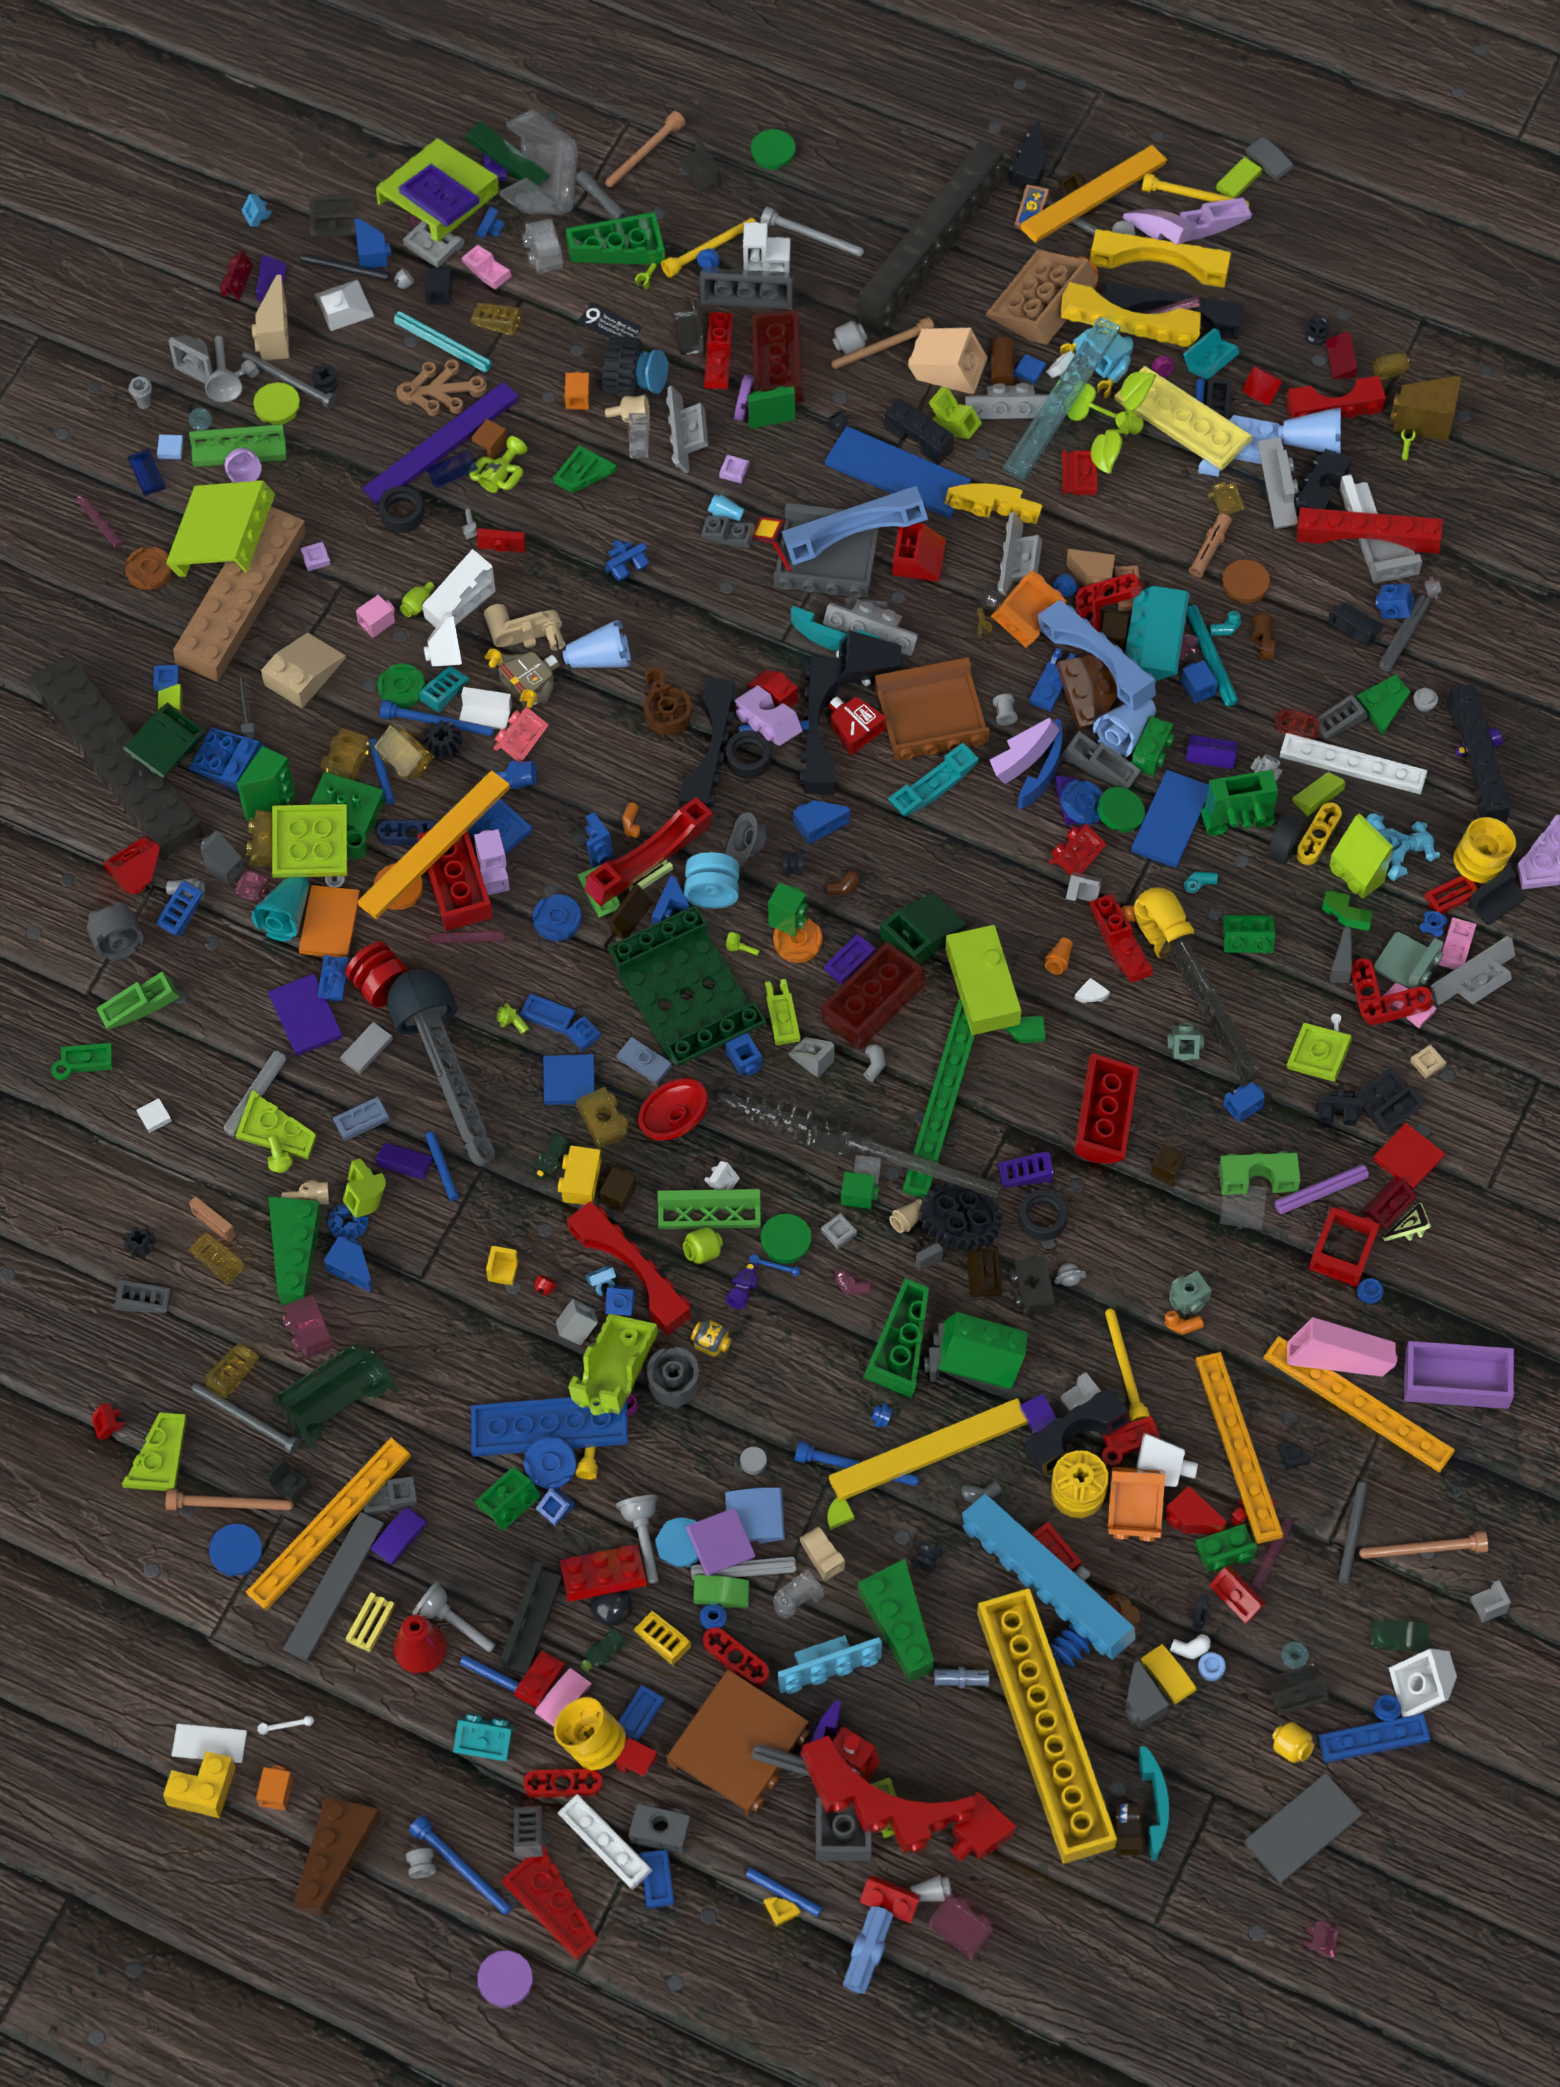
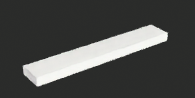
(1353, 763)

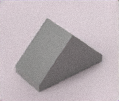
(813, 1055)

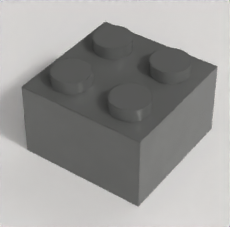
(840, 1836)

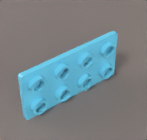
(828, 1660)

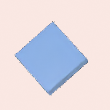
(170, 447)

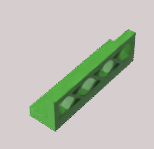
(216, 449)
(709, 1200)

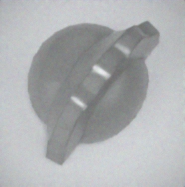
(1069, 1275)

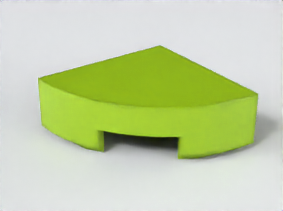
(839, 1514)

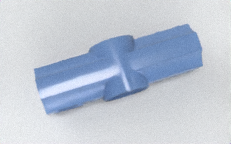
(868, 1950)

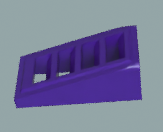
(1034, 1178)

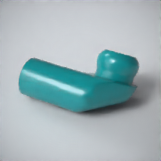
(1228, 627)
(1198, 879)

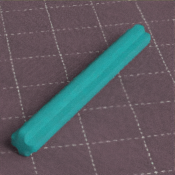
(442, 341)
(1211, 655)

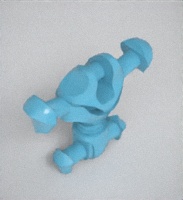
(1402, 843)

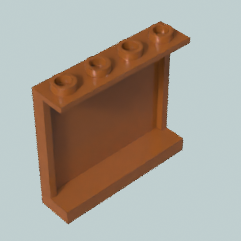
(931, 709)
(722, 1736)

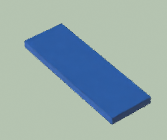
(893, 469)
(516, 1425)

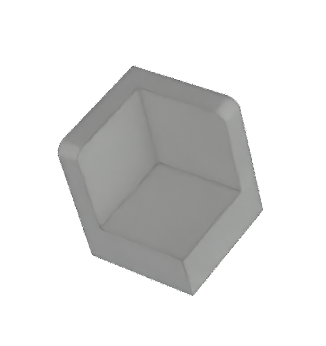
(1083, 887)
(576, 1322)
(1080, 1393)
(1491, 1602)

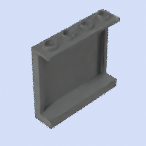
(838, 569)

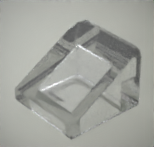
(868, 1166)

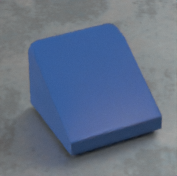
(555, 1505)

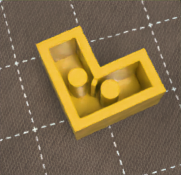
(202, 1793)

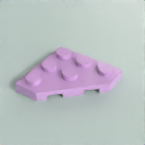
(1542, 862)

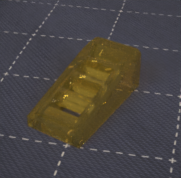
(505, 326)
(227, 1269)
(222, 1384)

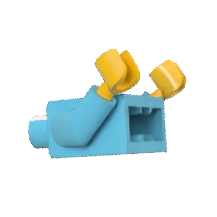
(1114, 362)

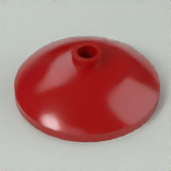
(673, 1109)

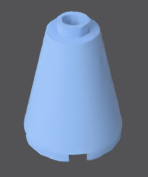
(1313, 431)
(599, 649)
(1123, 727)

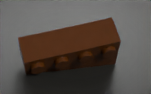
(335, 1846)

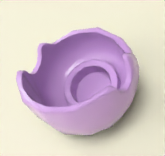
(243, 465)

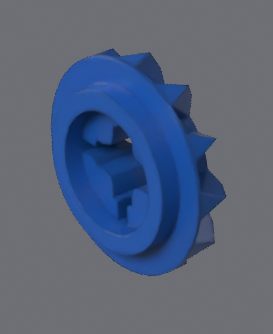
(351, 1230)

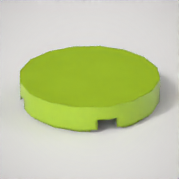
(276, 403)

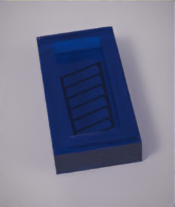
(146, 472)

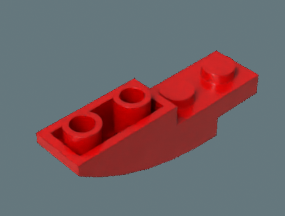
(718, 350)
(1119, 938)

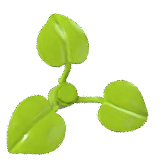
(1107, 446)

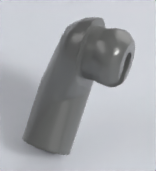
(973, 1493)

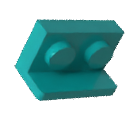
(483, 1737)

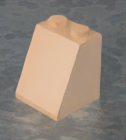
(948, 358)

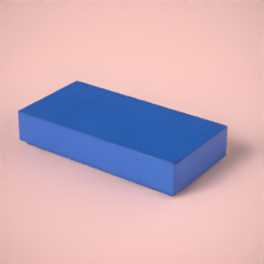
(547, 1013)
(640, 1712)
(658, 1882)

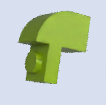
(956, 418)
(364, 1190)

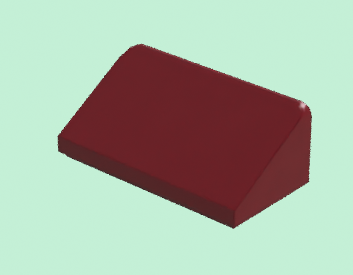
(1341, 356)
(1390, 1203)

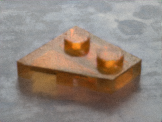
(1123, 1607)

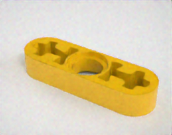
(1319, 843)

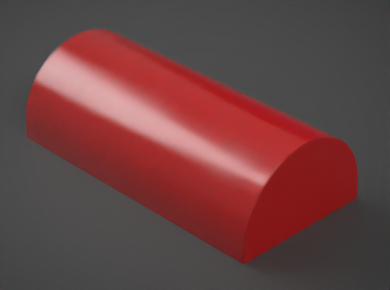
(1106, 1110)

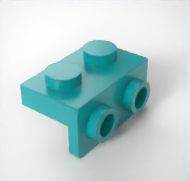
(1209, 355)

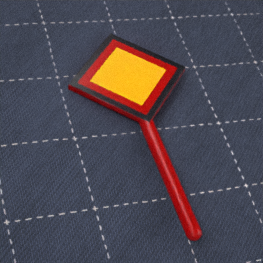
(768, 530)

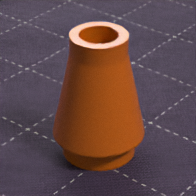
(1058, 958)

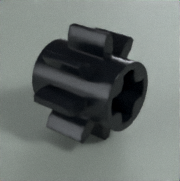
(140, 1249)

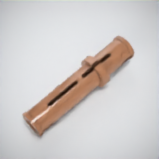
(1214, 537)

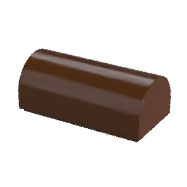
(1002, 361)

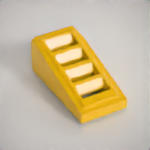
(670, 1656)

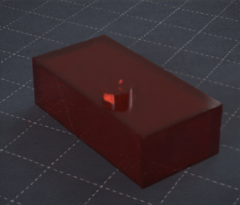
(778, 352)
(873, 996)

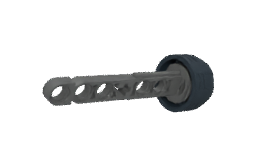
(421, 1004)

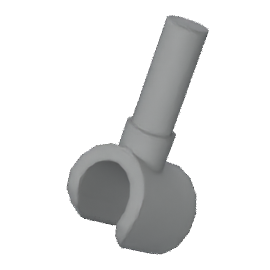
(248, 368)
(470, 528)

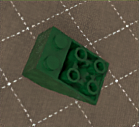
(165, 740)
(921, 927)

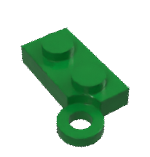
(83, 1059)

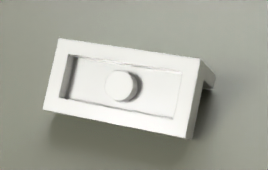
(1356, 496)
(486, 707)

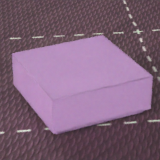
(734, 469)
(315, 556)

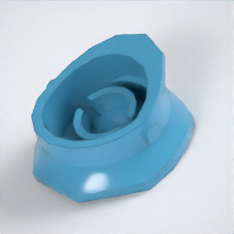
(652, 371)
(675, 1544)

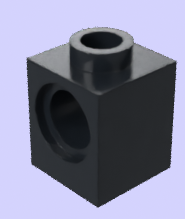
(438, 286)

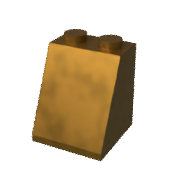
(1426, 408)

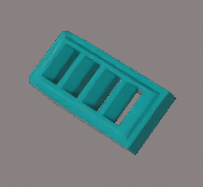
(437, 704)

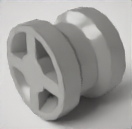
(420, 1863)

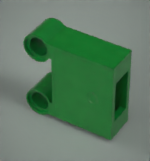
(1241, 800)
(363, 808)

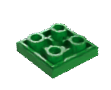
(771, 407)

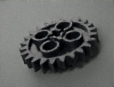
(960, 1217)

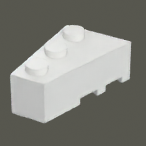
(462, 590)

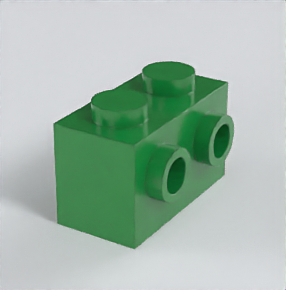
(1152, 746)
(788, 909)

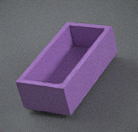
(1459, 1374)

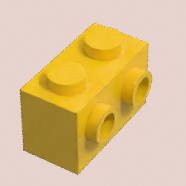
(580, 1176)

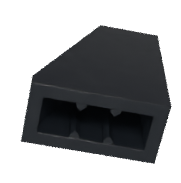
(866, 656)

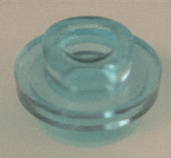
(200, 414)
(1294, 1647)

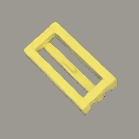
(372, 1598)

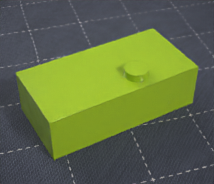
(983, 980)

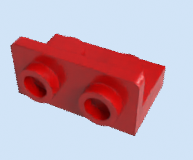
(1077, 850)

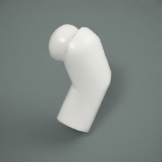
(1192, 1649)

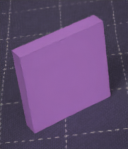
(720, 1542)

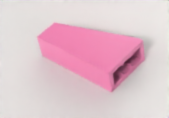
(1340, 1349)

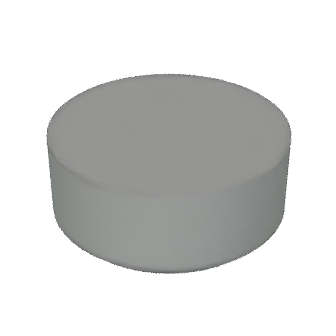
(1124, 227)
(753, 1460)

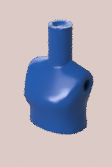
(519, 774)

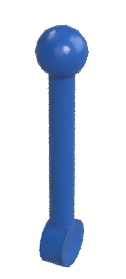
(795, 1271)

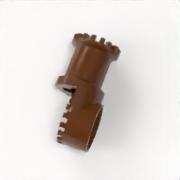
(1263, 635)

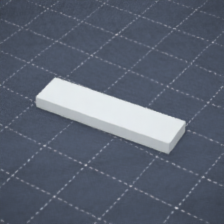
(604, 1841)

